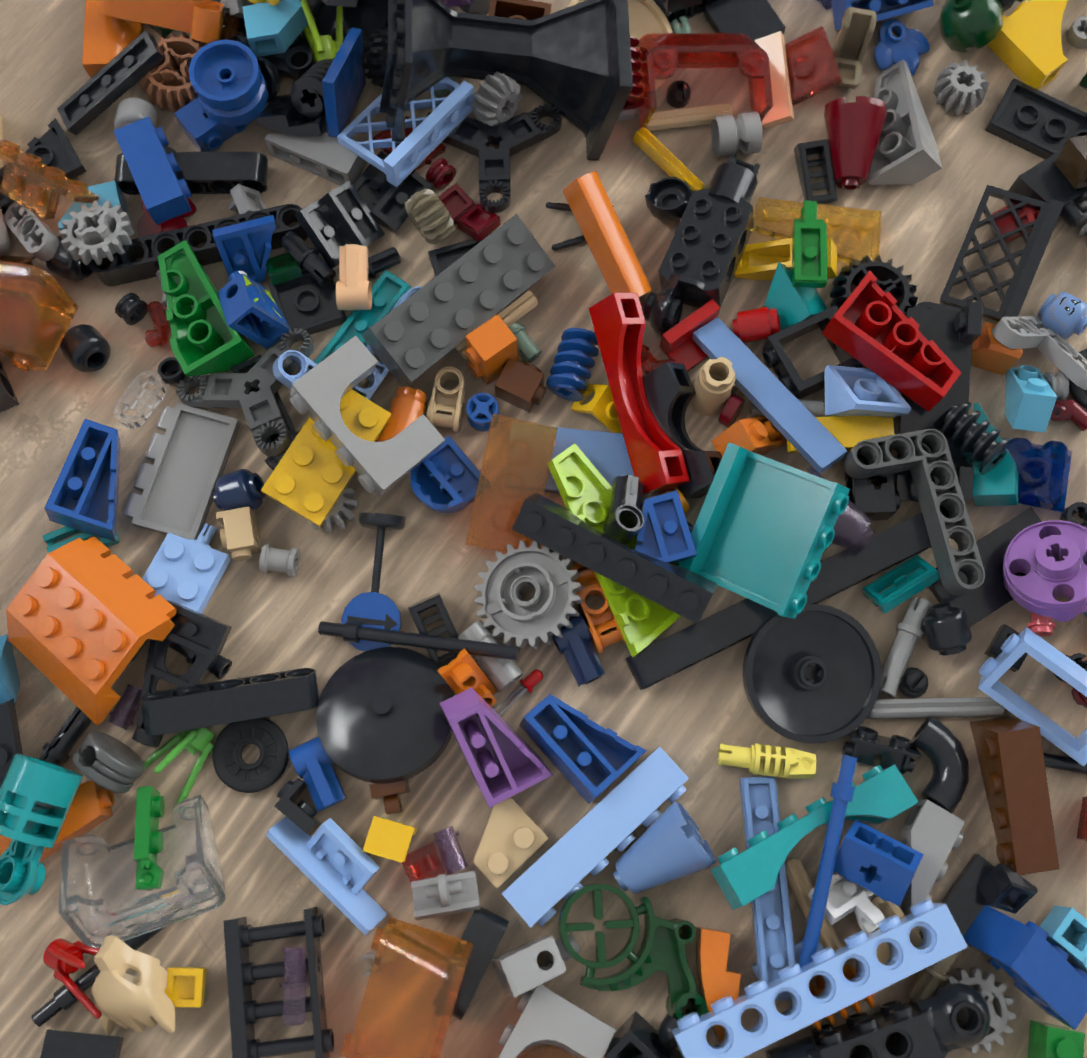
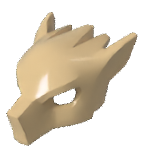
(128, 998)

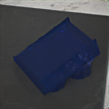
(1041, 472)

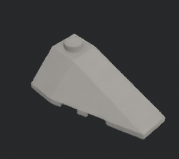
(906, 143)

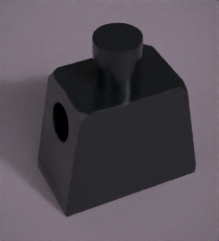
(1048, 183)

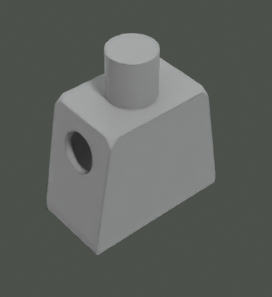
(519, 966)

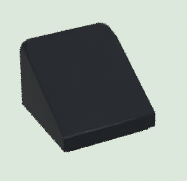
(1006, 889)

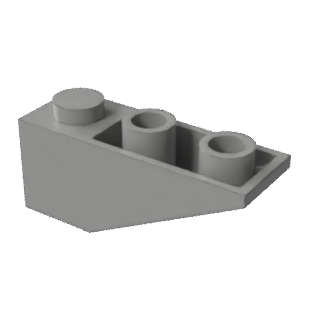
(934, 834)

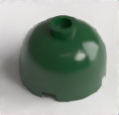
(970, 23)

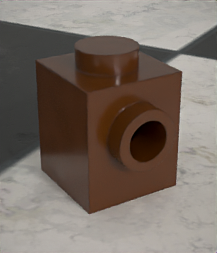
(520, 385)

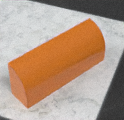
(105, 37)
(605, 235)

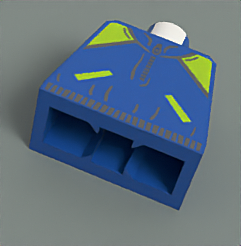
(252, 310)

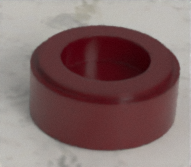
(731, 410)

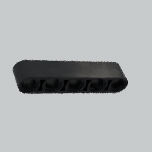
(207, 172)
(229, 701)

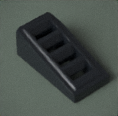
(821, 148)
(425, 604)

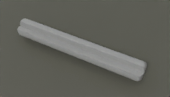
(936, 708)

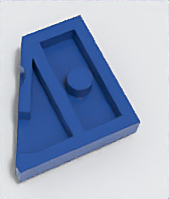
(246, 246)
(665, 530)

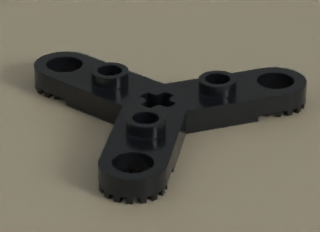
(512, 138)

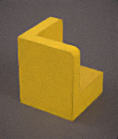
(389, 839)

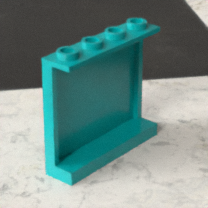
(765, 529)

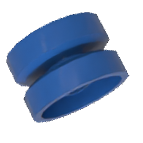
(228, 82)

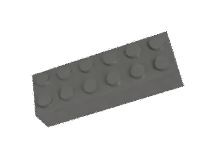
(458, 301)

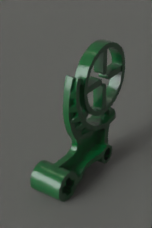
(660, 950)

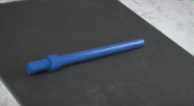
(842, 793)

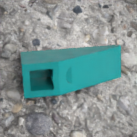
(1000, 484)

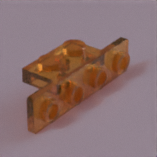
(37, 184)

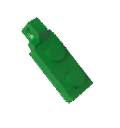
(809, 248)
(148, 839)

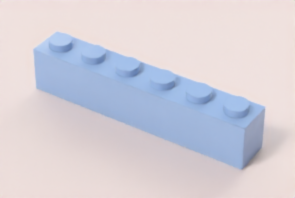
(595, 836)

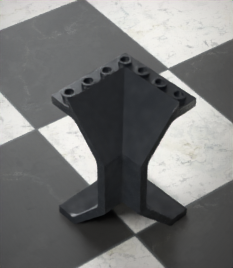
(566, 58)

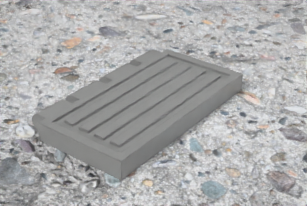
(184, 471)

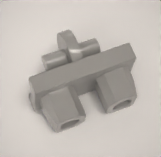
(445, 895)

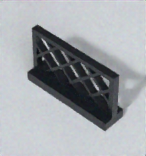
(1030, 256)

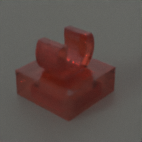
(423, 863)

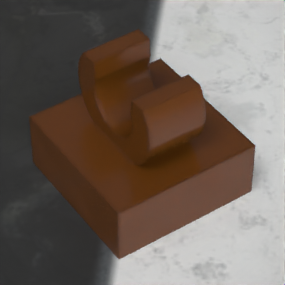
(390, 793)

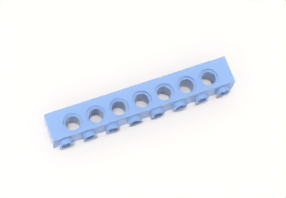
(939, 941)

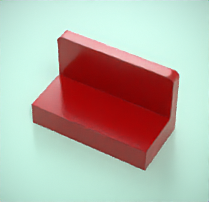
(678, 341)

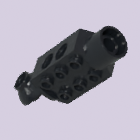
(704, 247)
(914, 1029)

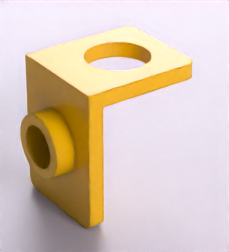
(601, 406)

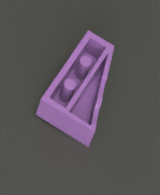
(493, 750)

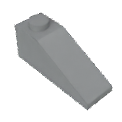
(318, 156)

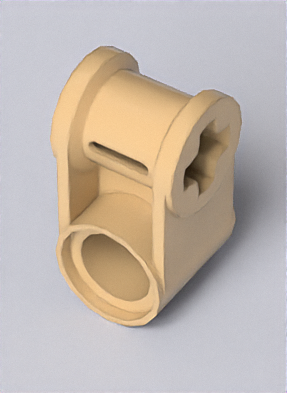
(446, 406)

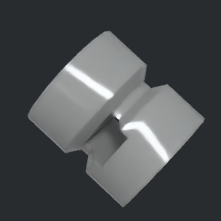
(736, 134)

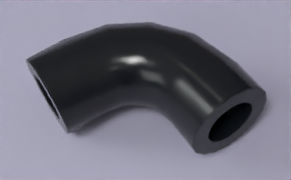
(948, 761)

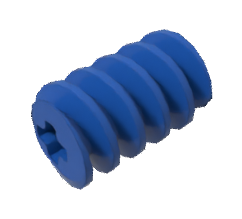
(571, 364)

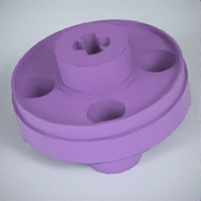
(1055, 567)

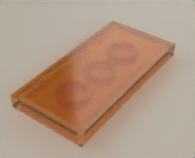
(510, 472)

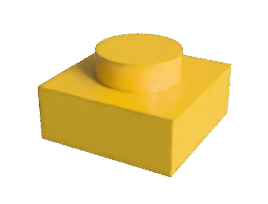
(186, 986)

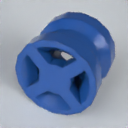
(482, 405)

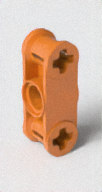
(600, 622)

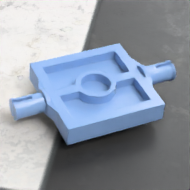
(187, 569)

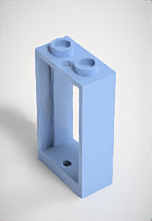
(1056, 662)

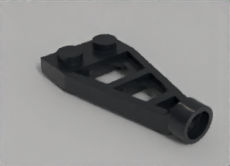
(192, 631)

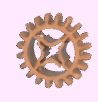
(163, 82)

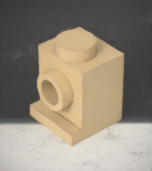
(239, 532)

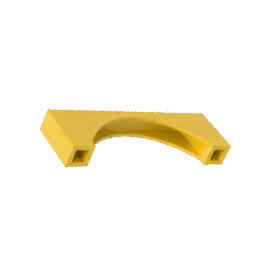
(1032, 41)

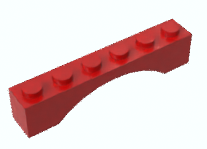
(620, 334)

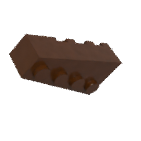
(1017, 793)

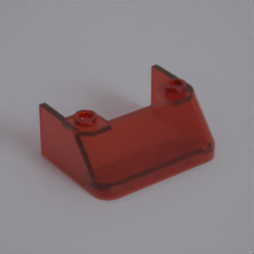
(668, 51)

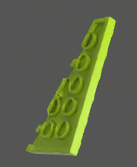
(589, 498)

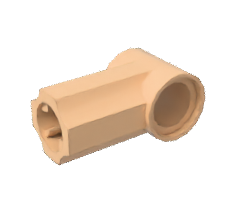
(353, 289)

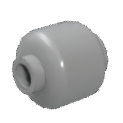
(133, 110)

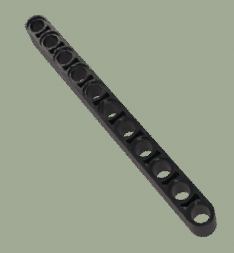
(745, 617)

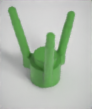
(192, 741)

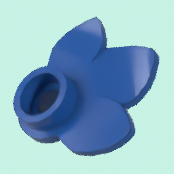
(907, 46)

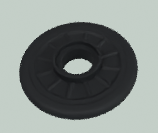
(268, 767)

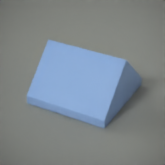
(860, 393)

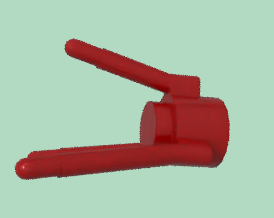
(66, 959)

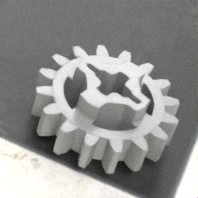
(96, 232)
(990, 993)

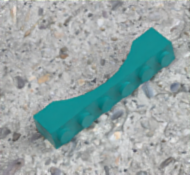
(755, 870)

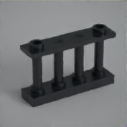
(243, 973)

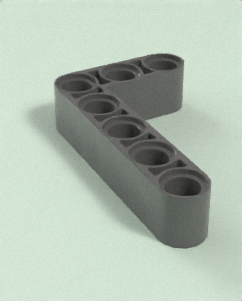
(930, 498)

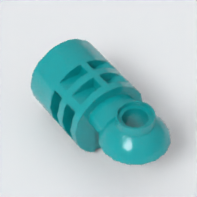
(31, 814)

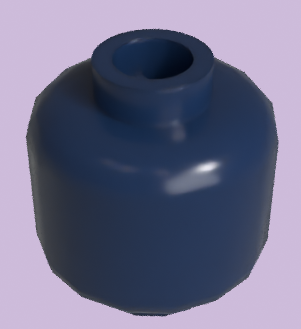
(239, 490)

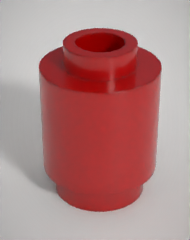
(756, 324)

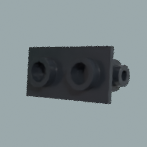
(894, 750)

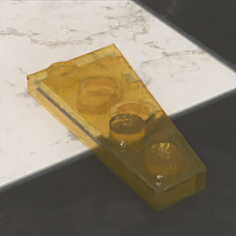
(851, 229)

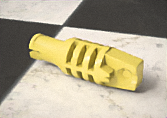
(769, 760)

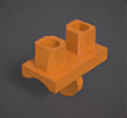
(465, 674)

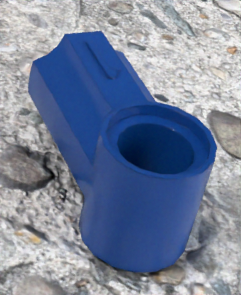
(318, 773)

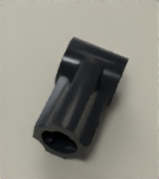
(292, 62)
(625, 509)

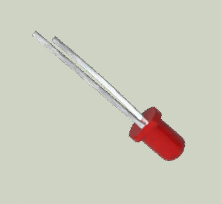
(528, 683)

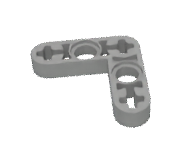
(1030, 333)

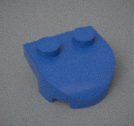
(445, 479)

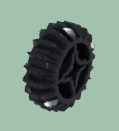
(887, 277)

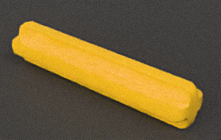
(665, 159)

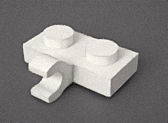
(850, 897)

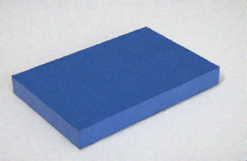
(344, 82)

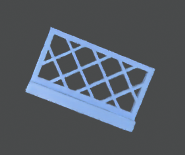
(423, 139)

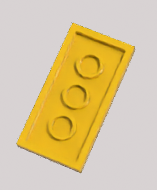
(310, 473)

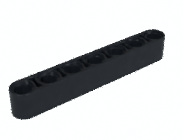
(126, 270)

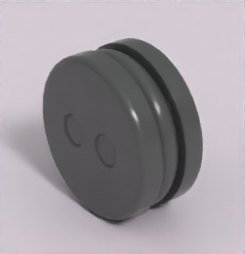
(108, 762)

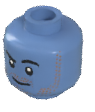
(1064, 314)

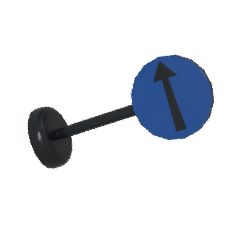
(373, 608)

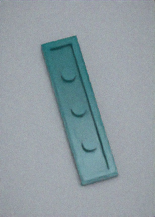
(384, 296)

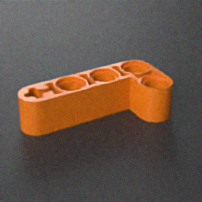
(196, 17)

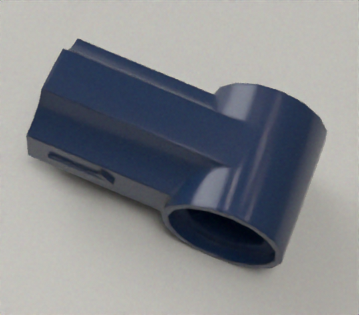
(579, 651)

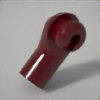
(1069, 411)

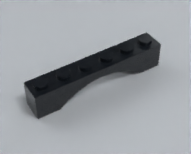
(652, 578)

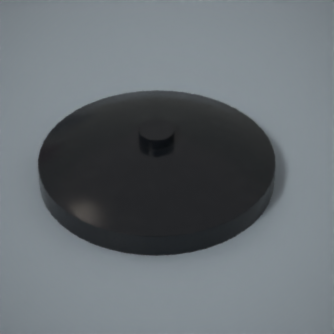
(812, 674)
(384, 715)

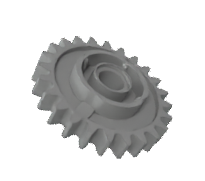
(545, 611)

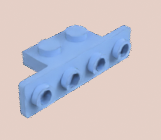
(335, 868)

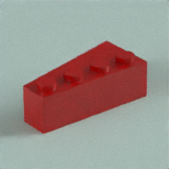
(891, 345)

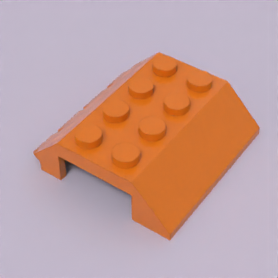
(86, 621)

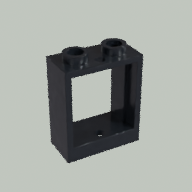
(776, 357)

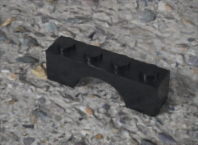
(668, 395)

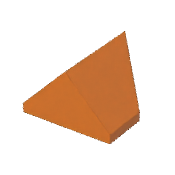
(991, 354)

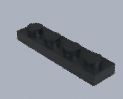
(110, 83)

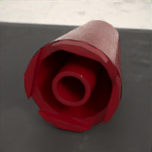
(853, 137)

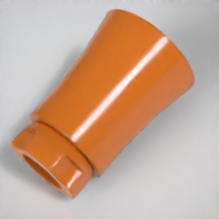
(405, 409)

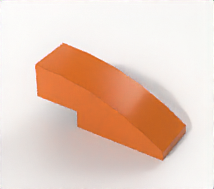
(712, 971)

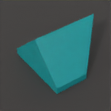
(793, 303)

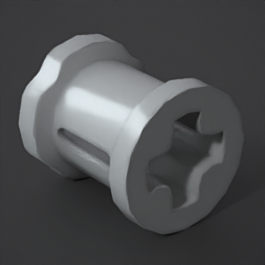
(279, 560)

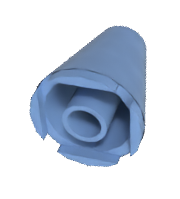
(664, 852)

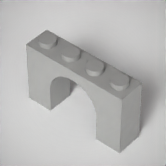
(376, 462)
(556, 1022)

